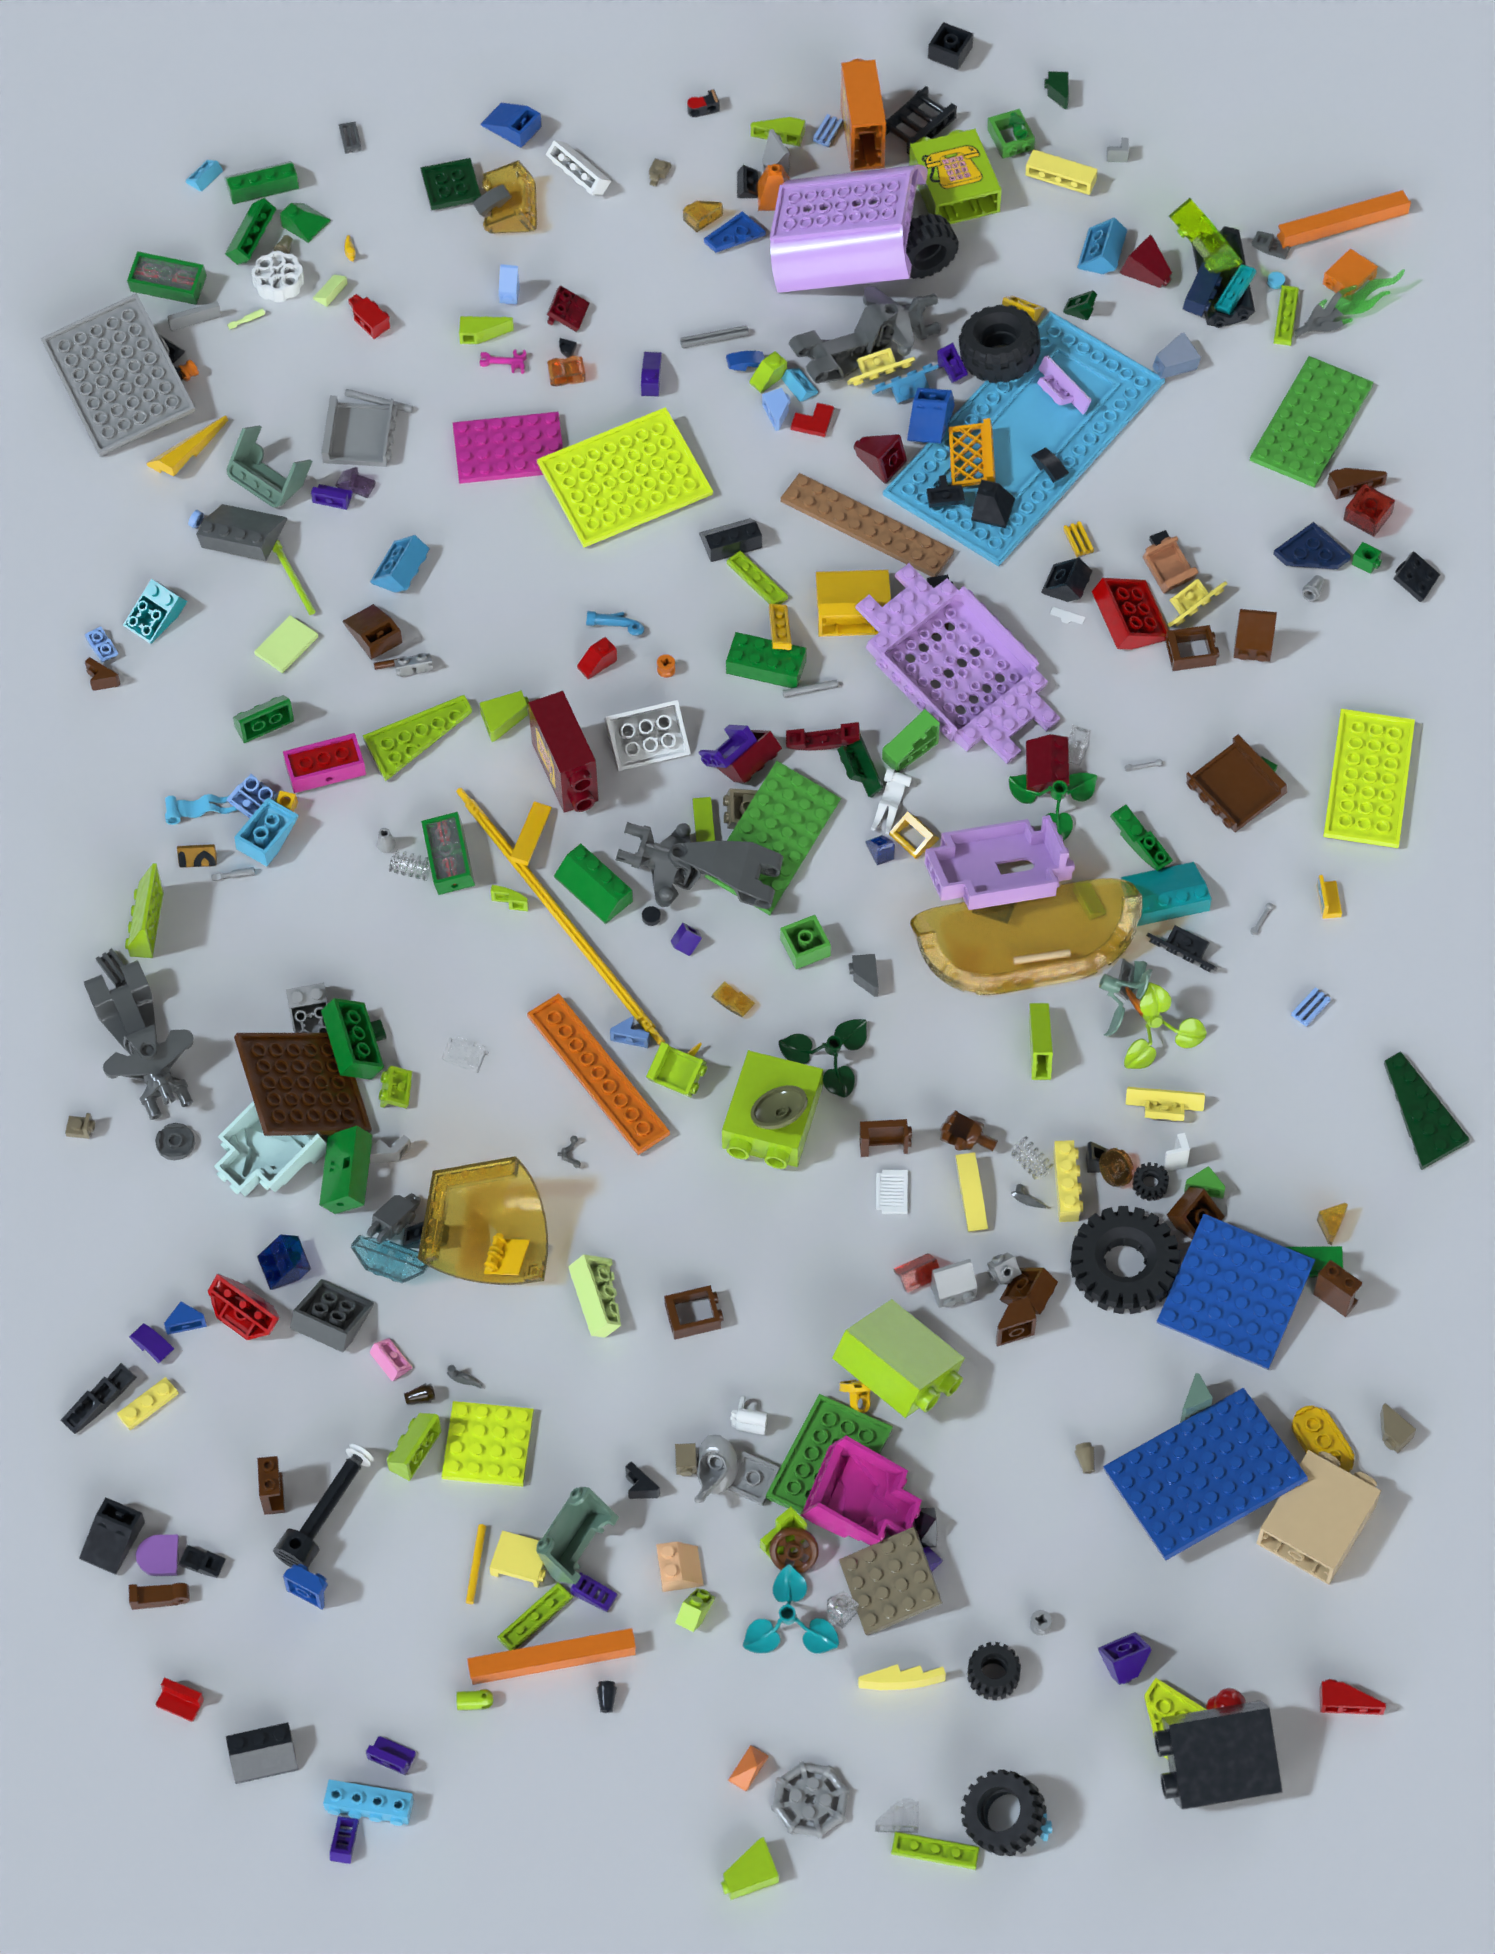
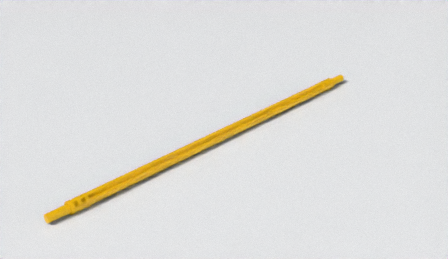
(562, 918)

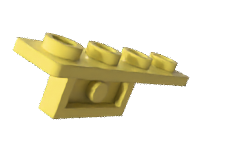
(878, 363)
(1190, 598)
(1165, 1103)

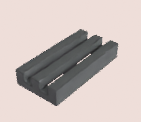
(352, 147)
(100, 960)

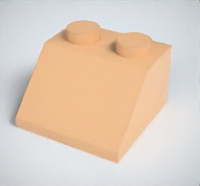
(679, 1566)

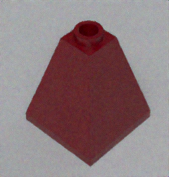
(1147, 264)
(881, 454)

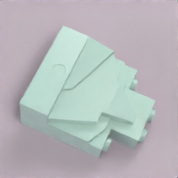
(261, 1158)

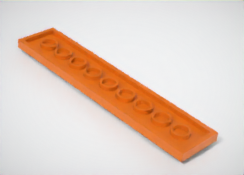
(598, 1074)

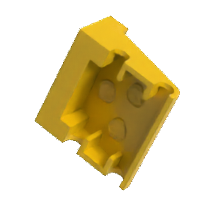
(840, 593)

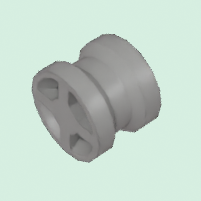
(1040, 1627)

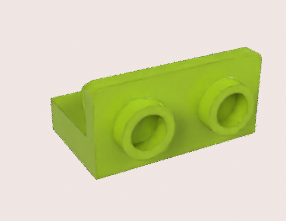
(395, 1087)

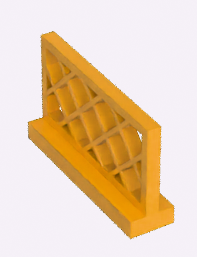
(987, 451)

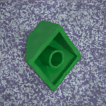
(303, 221)

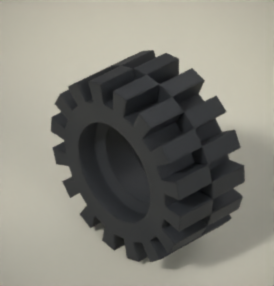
(1153, 1171)

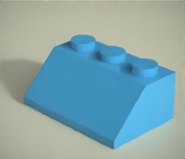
(1103, 247)
(400, 564)

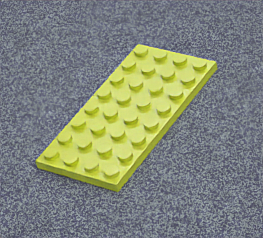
(1369, 778)

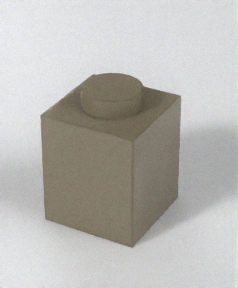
(685, 1459)

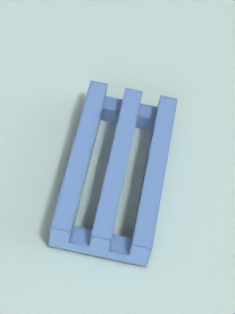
(832, 121)
(1319, 996)

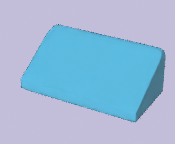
(204, 175)
(799, 384)

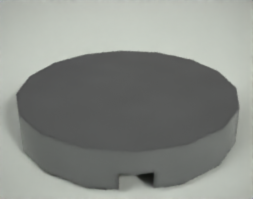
(175, 1141)

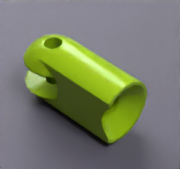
(474, 1700)

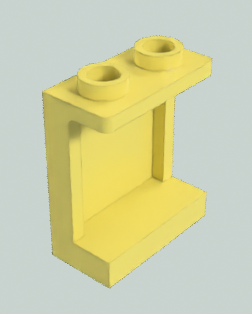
(518, 1558)

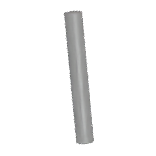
(810, 688)

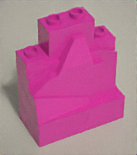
(860, 1494)

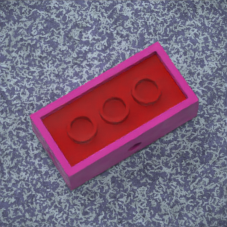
(324, 763)

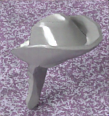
(715, 1466)

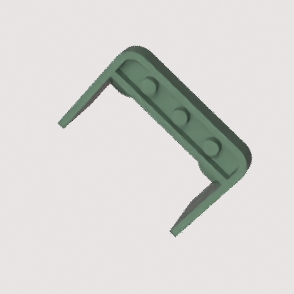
(259, 479)

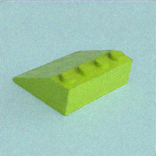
(145, 915)

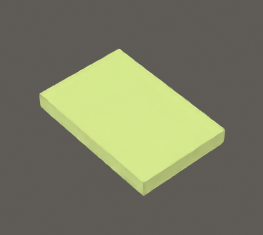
(286, 644)

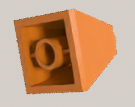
(769, 186)

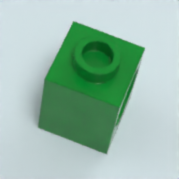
(1360, 558)

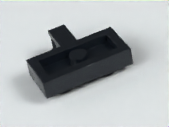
(945, 494)

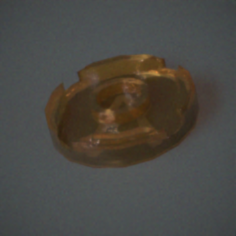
(1116, 1167)

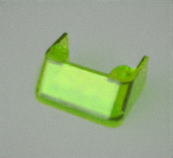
(1205, 237)

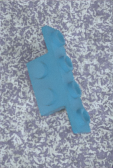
(906, 387)

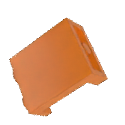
(1349, 271)

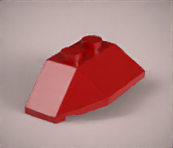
(242, 1308)

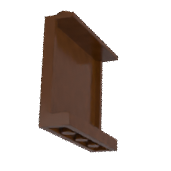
(1237, 784)

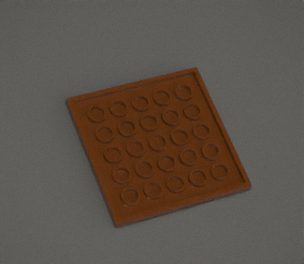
(299, 1084)

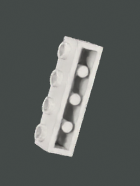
(578, 168)

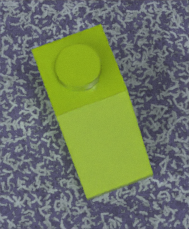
(768, 372)

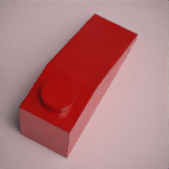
(1345, 1699)

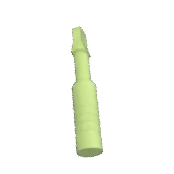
(247, 318)

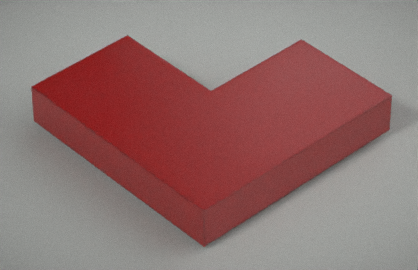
(815, 424)

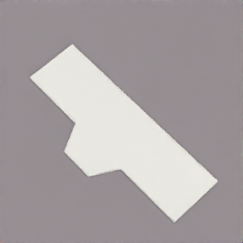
(1067, 616)

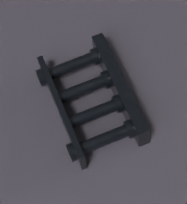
(934, 126)

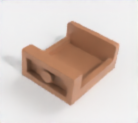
(1168, 564)

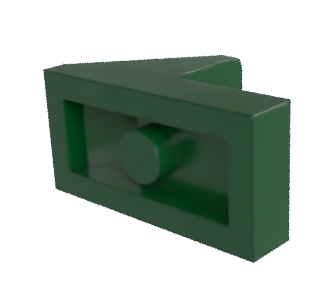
(1081, 305)

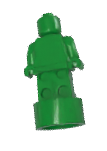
(1019, 126)

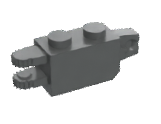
(393, 1216)

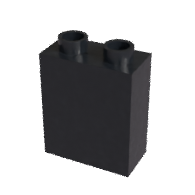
(1219, 1755)

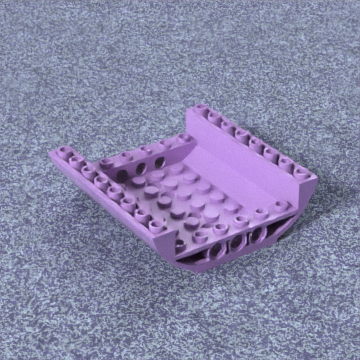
(844, 241)

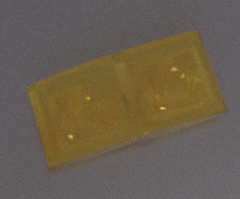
(732, 1000)

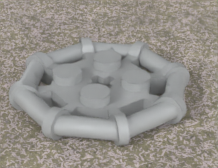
(810, 1787)

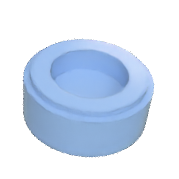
(196, 519)

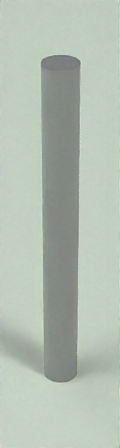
(377, 400)

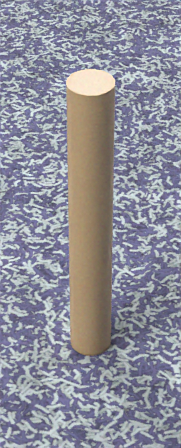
(1041, 957)

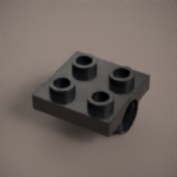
(1416, 576)

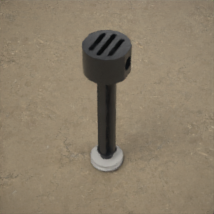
(298, 1546)

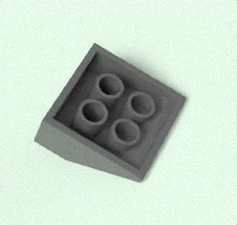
(331, 1315)

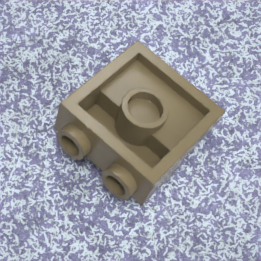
(737, 802)

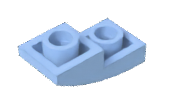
(101, 644)

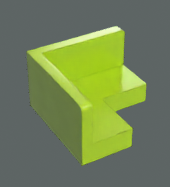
(787, 1519)

